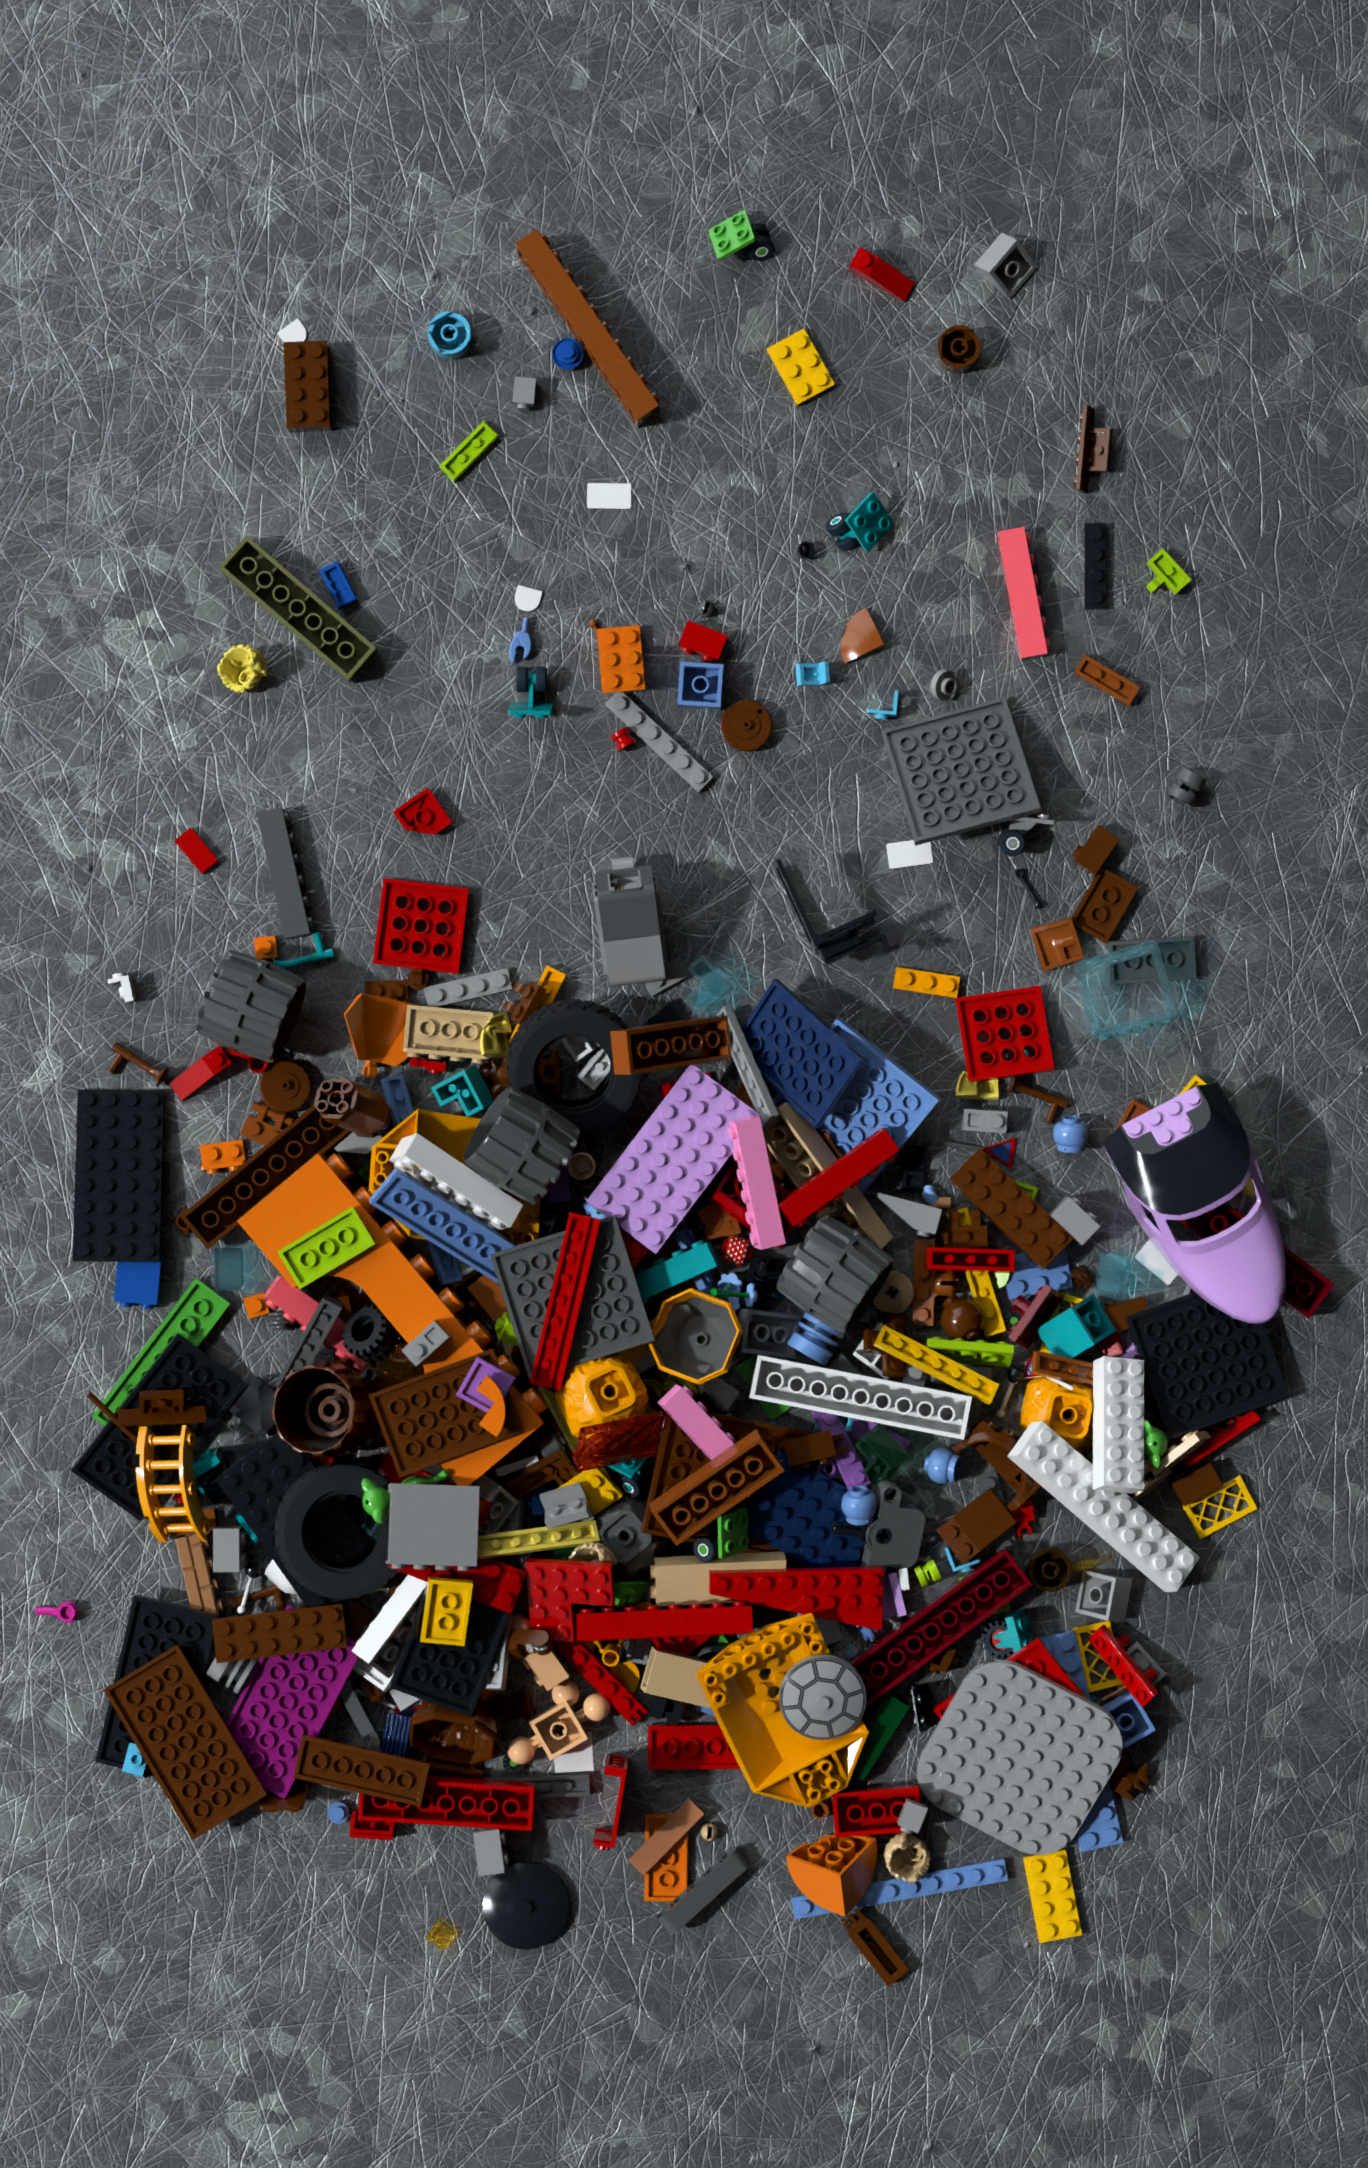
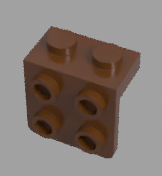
(292, 1803)

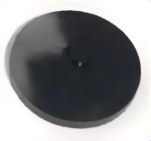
(526, 1905)

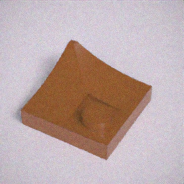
(1056, 943)

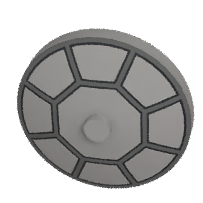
(822, 1697)

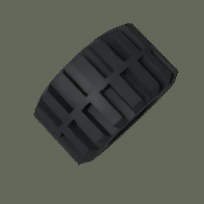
(358, 1331)

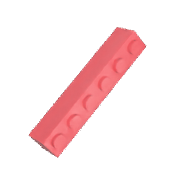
(1022, 593)
(300, 1308)

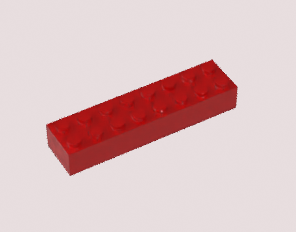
(663, 1623)
(460, 1803)

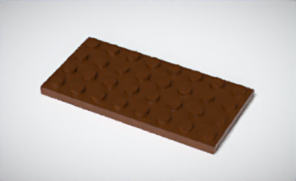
(185, 1741)

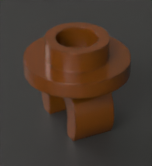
(418, 979)

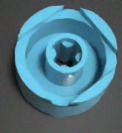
(443, 345)

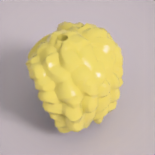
(242, 668)

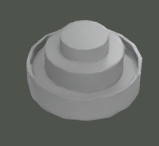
(944, 685)

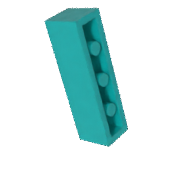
(677, 1269)

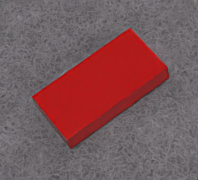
(196, 850)

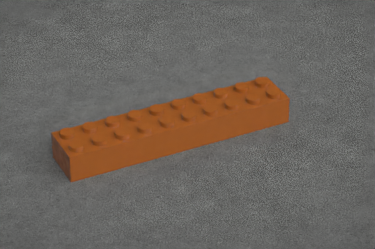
(587, 328)

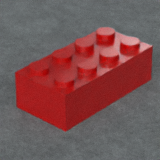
(871, 1809)

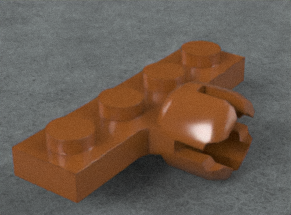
(928, 1285)

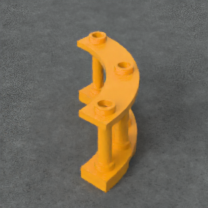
(149, 1491)

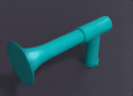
(320, 955)

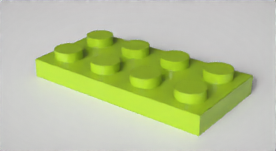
(326, 1247)
(973, 1353)

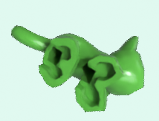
(1154, 1444)
(377, 1499)

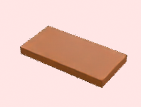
(670, 1874)

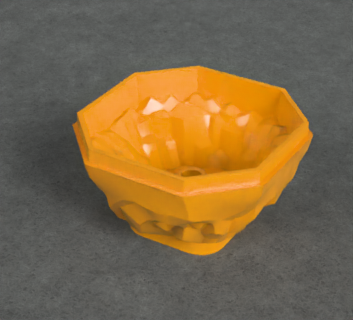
(584, 1399)
(1048, 1400)

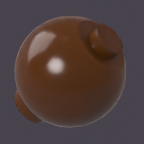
(961, 1318)

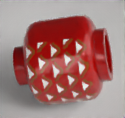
(736, 1250)

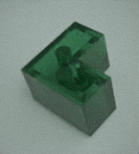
(882, 1452)

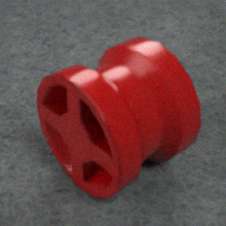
(623, 739)

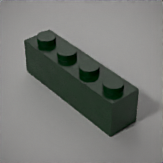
(881, 1727)

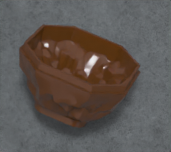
(452, 1735)

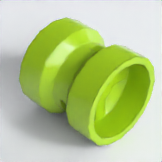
(922, 1575)

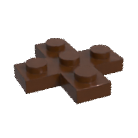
(891, 1365)

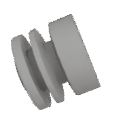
(236, 1671)

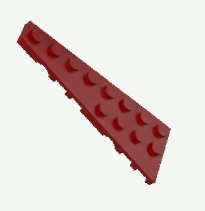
(832, 1593)

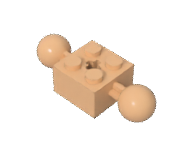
(548, 1669)
(522, 1749)

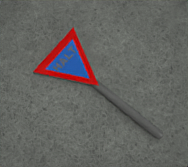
(1002, 1151)

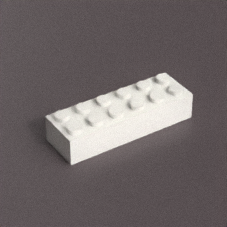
(455, 1182)
(1118, 1424)

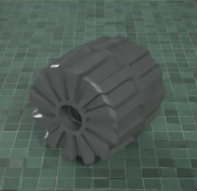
(251, 1006)
(521, 1145)
(835, 1274)

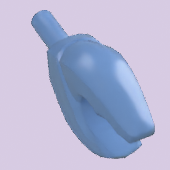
(521, 639)

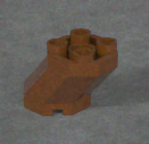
(352, 1107)

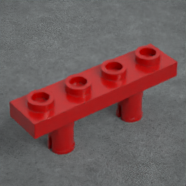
(1123, 1666)

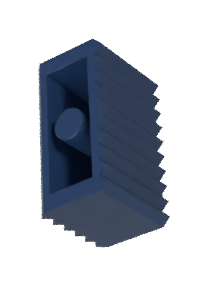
(397, 1733)

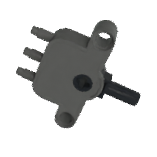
(899, 1531)

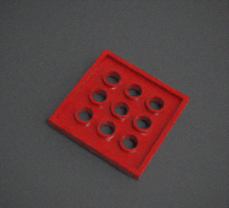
(452, 940)
(1020, 1064)

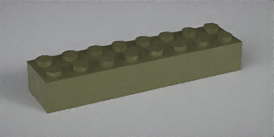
(298, 609)

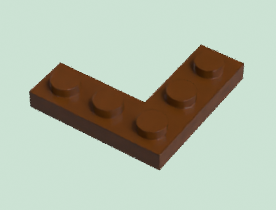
(551, 1467)

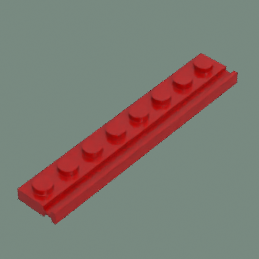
(565, 1301)

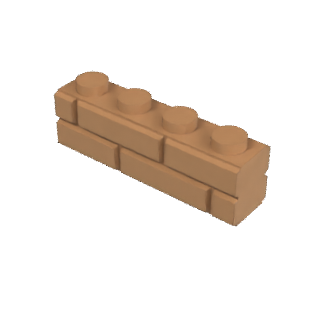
(197, 1574)

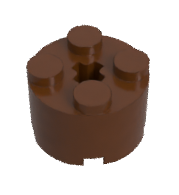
(969, 345)

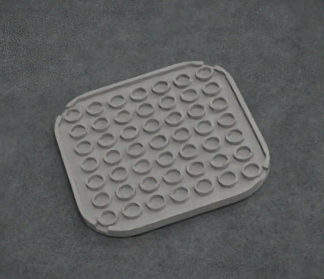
(1019, 1757)

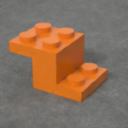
(620, 659)

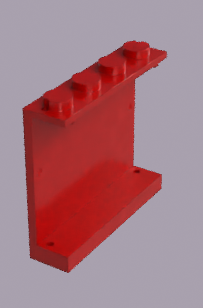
(617, 1767)

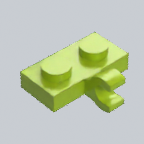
(1167, 572)

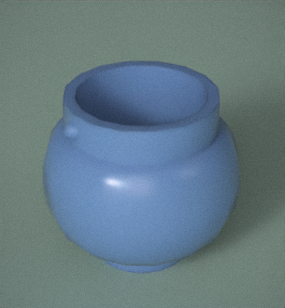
(1071, 1134)
(943, 1465)
(859, 1505)

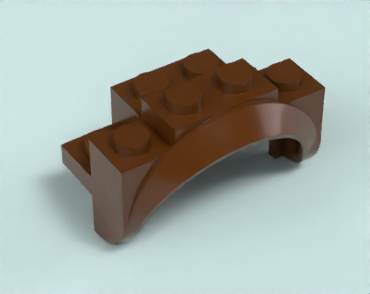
(995, 1453)

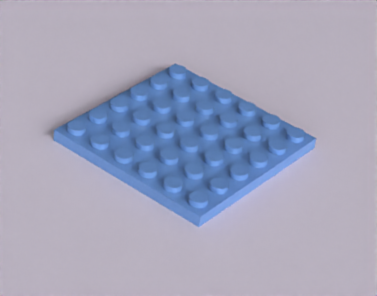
(876, 1098)

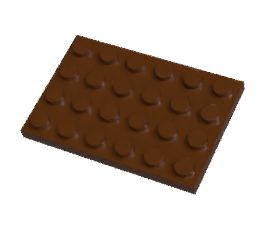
(430, 1423)

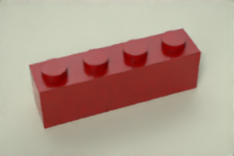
(969, 1260)

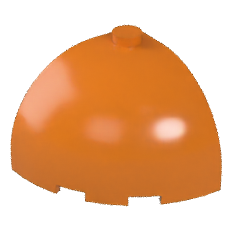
(834, 1870)

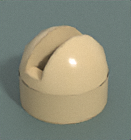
(704, 1831)

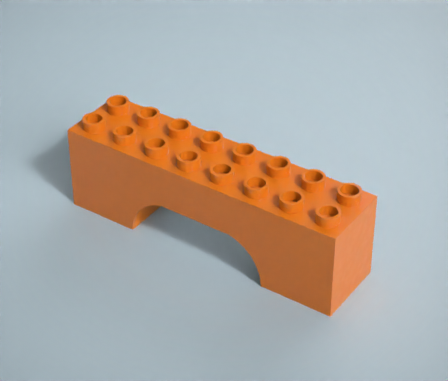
(392, 1281)

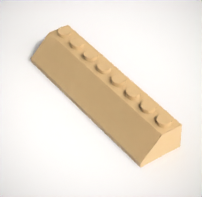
(803, 1156)

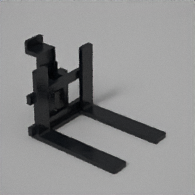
(837, 945)

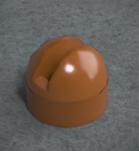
(817, 1812)

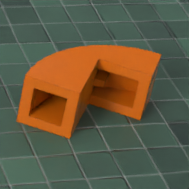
(496, 1416)

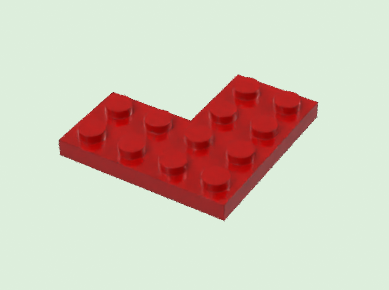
(558, 1585)

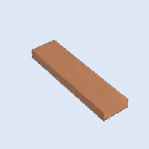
(666, 1836)

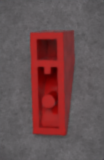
(880, 274)
(201, 1072)

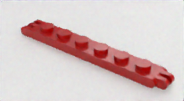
(602, 1679)

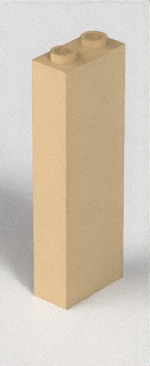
(686, 1578)
(674, 1677)

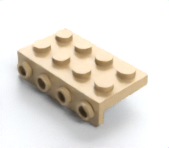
(444, 1033)

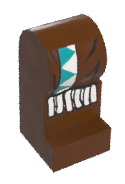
(529, 1642)

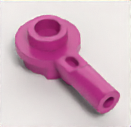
(66, 1612)

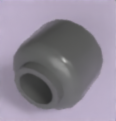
(550, 1443)

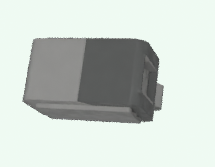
(630, 923)

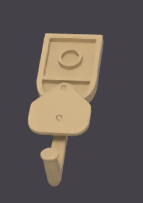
(1173, 1456)

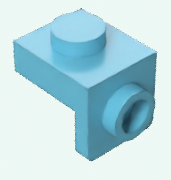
(812, 674)

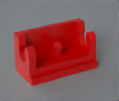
(370, 1829)

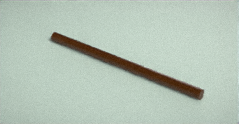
(125, 1429)

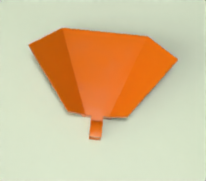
(377, 1031)

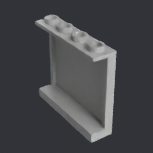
(433, 1526)

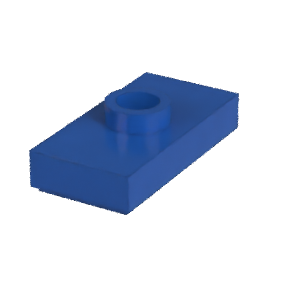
(338, 585)

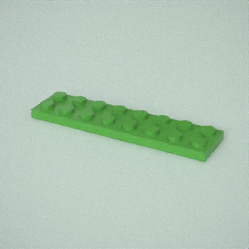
(191, 1317)

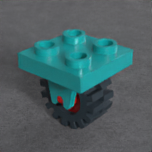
(205, 1472)
(1007, 1635)

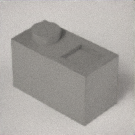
(984, 1121)
(425, 1343)

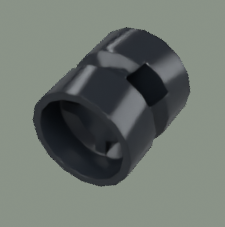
(659, 1711)

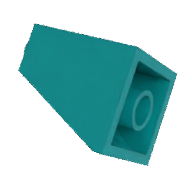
(1076, 1328)

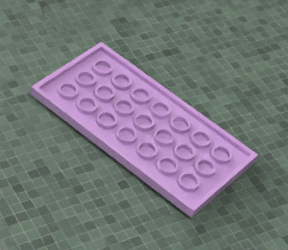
(671, 1159)

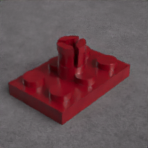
(1033, 1314)

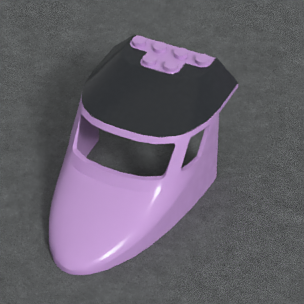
(1190, 1161)

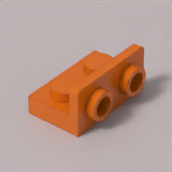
(222, 1155)

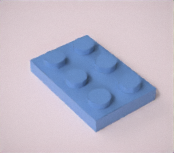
(1029, 1278)

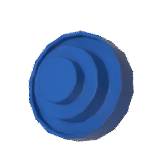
(567, 354)

